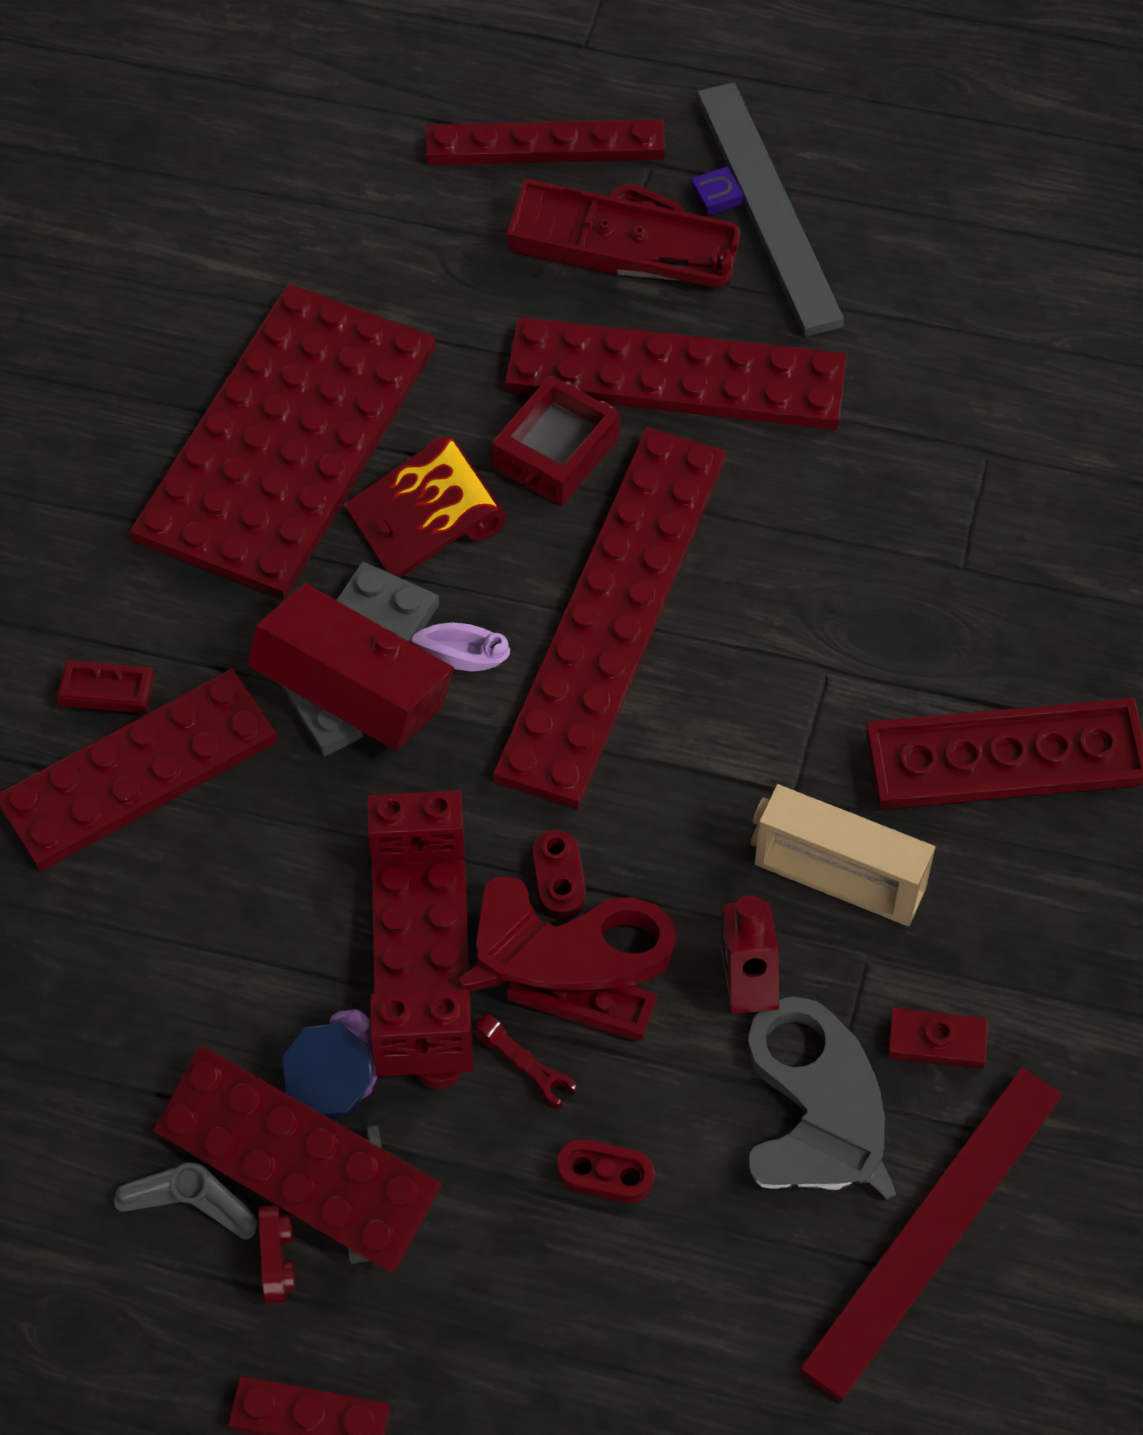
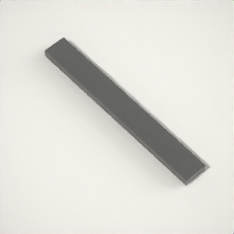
(770, 210)

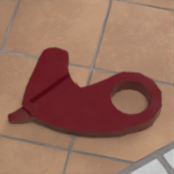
(573, 956)

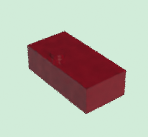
(350, 666)

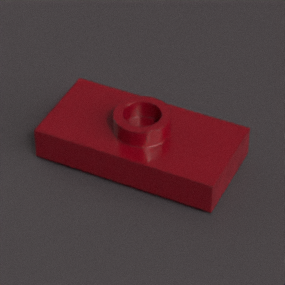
(106, 686)
(938, 1038)

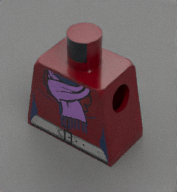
(746, 935)

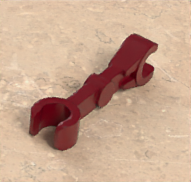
(493, 1035)

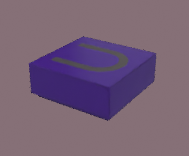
(717, 191)

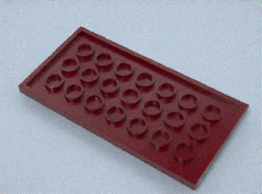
(284, 441)

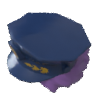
(332, 1064)

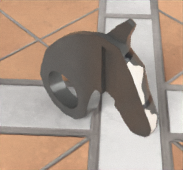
(844, 1119)

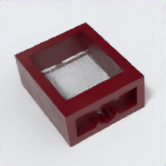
(556, 440)

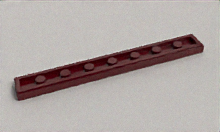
(930, 1236)

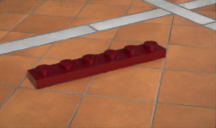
(545, 142)

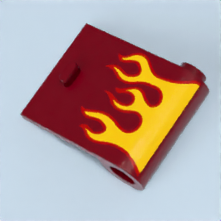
(426, 506)

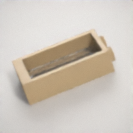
(842, 854)

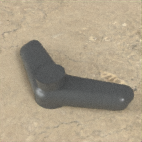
(191, 1185)

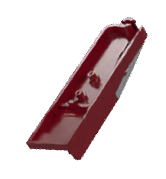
(621, 235)

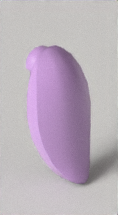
(463, 645)

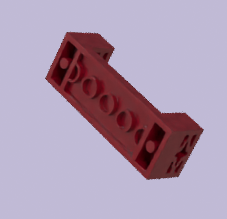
(419, 934)

